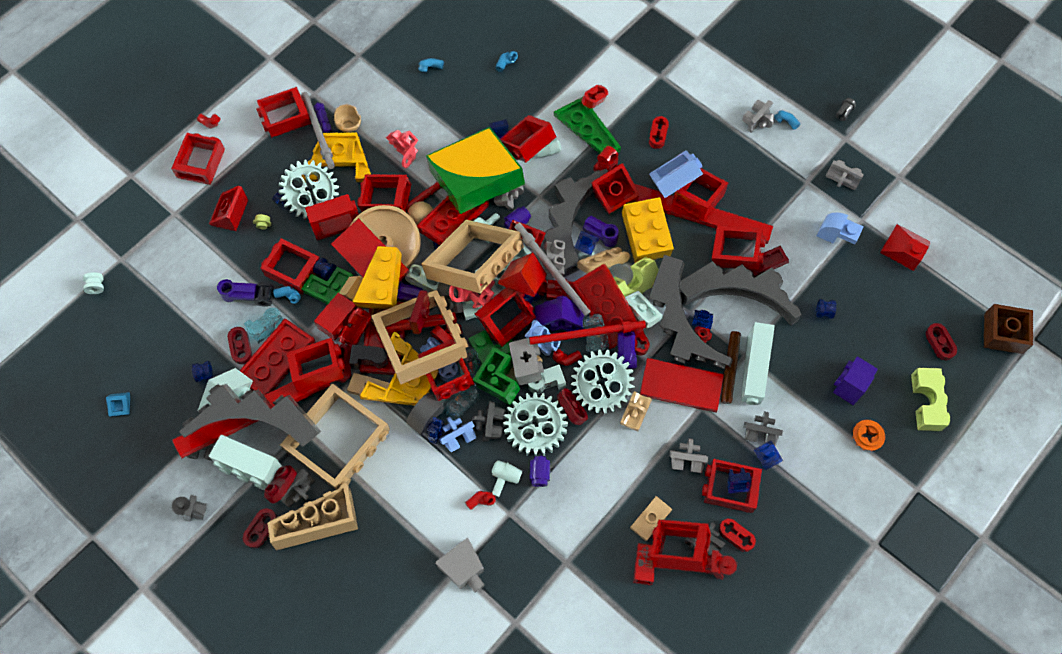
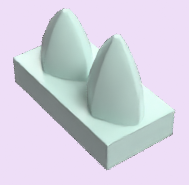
(643, 309)

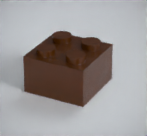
(1008, 328)

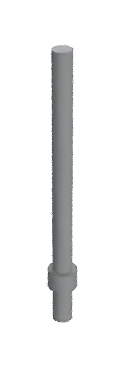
(325, 150)
(529, 240)

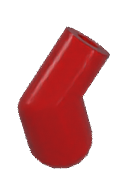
(209, 122)
(564, 359)
(480, 497)

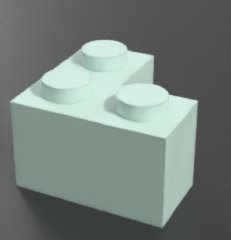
(234, 379)

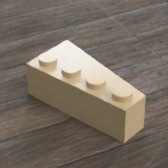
(315, 520)

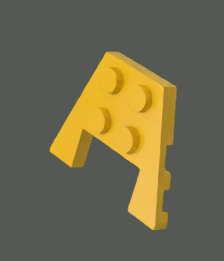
(346, 152)
(406, 393)

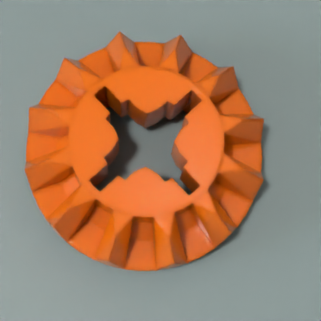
(873, 429)

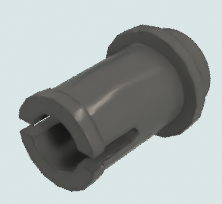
(847, 105)

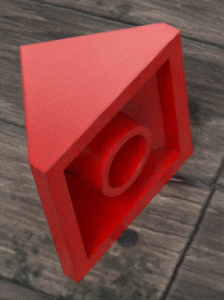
(614, 188)
(229, 209)
(524, 275)

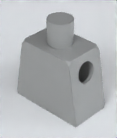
(462, 566)

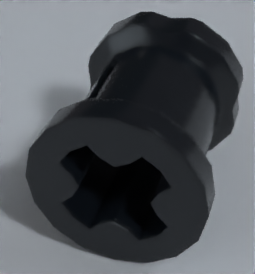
(264, 300)

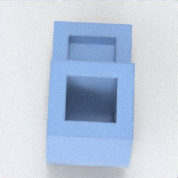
(839, 226)

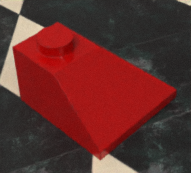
(905, 247)

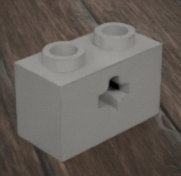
(526, 371)

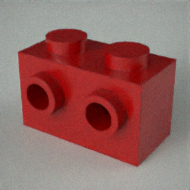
(335, 316)

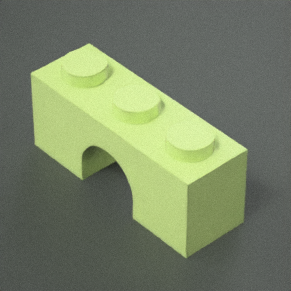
(643, 277)
(931, 383)

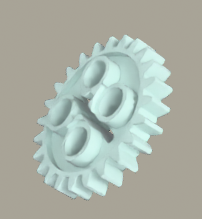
(292, 194)
(586, 388)
(530, 407)

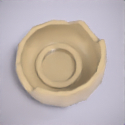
(347, 118)
(419, 211)

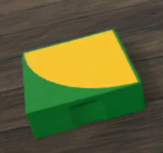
(475, 169)

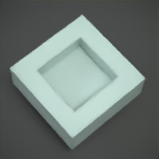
(469, 310)

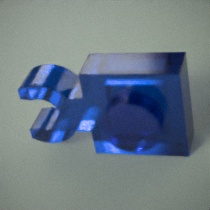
(435, 430)

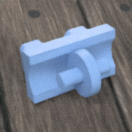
(537, 330)
(449, 439)

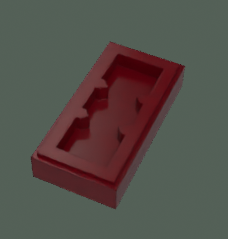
(773, 258)
(420, 312)

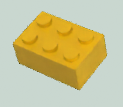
(647, 229)

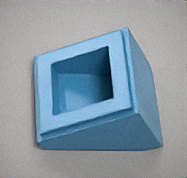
(118, 404)

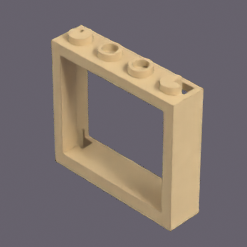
(436, 264)
(427, 363)
(367, 449)

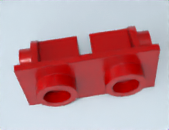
(359, 319)

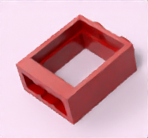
(280, 100)
(530, 125)
(197, 174)
(373, 181)
(700, 207)
(331, 216)
(277, 251)
(733, 262)
(502, 336)
(320, 376)
(459, 384)
(724, 466)
(681, 529)

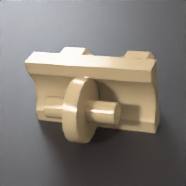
(635, 411)

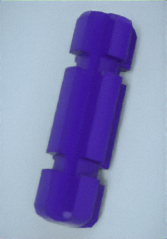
(322, 117)

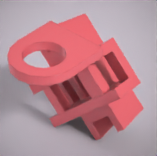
(404, 145)
(466, 295)

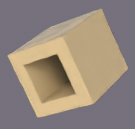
(351, 287)

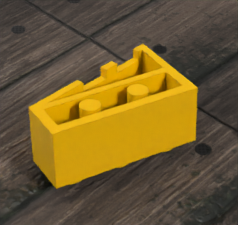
(381, 280)

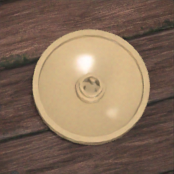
(394, 229)

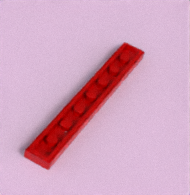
(714, 218)
(210, 433)

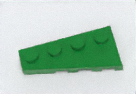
(586, 125)

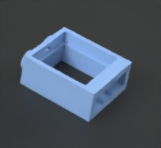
(676, 173)

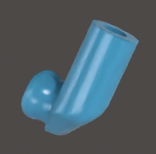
(506, 58)
(435, 63)
(790, 118)
(289, 292)

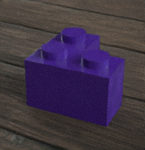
(559, 314)
(854, 380)

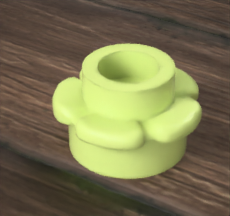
(262, 221)

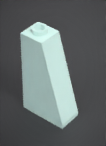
(757, 363)

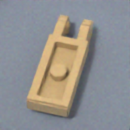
(608, 257)

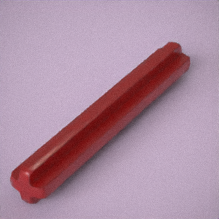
(432, 320)

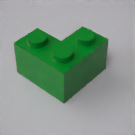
(493, 376)

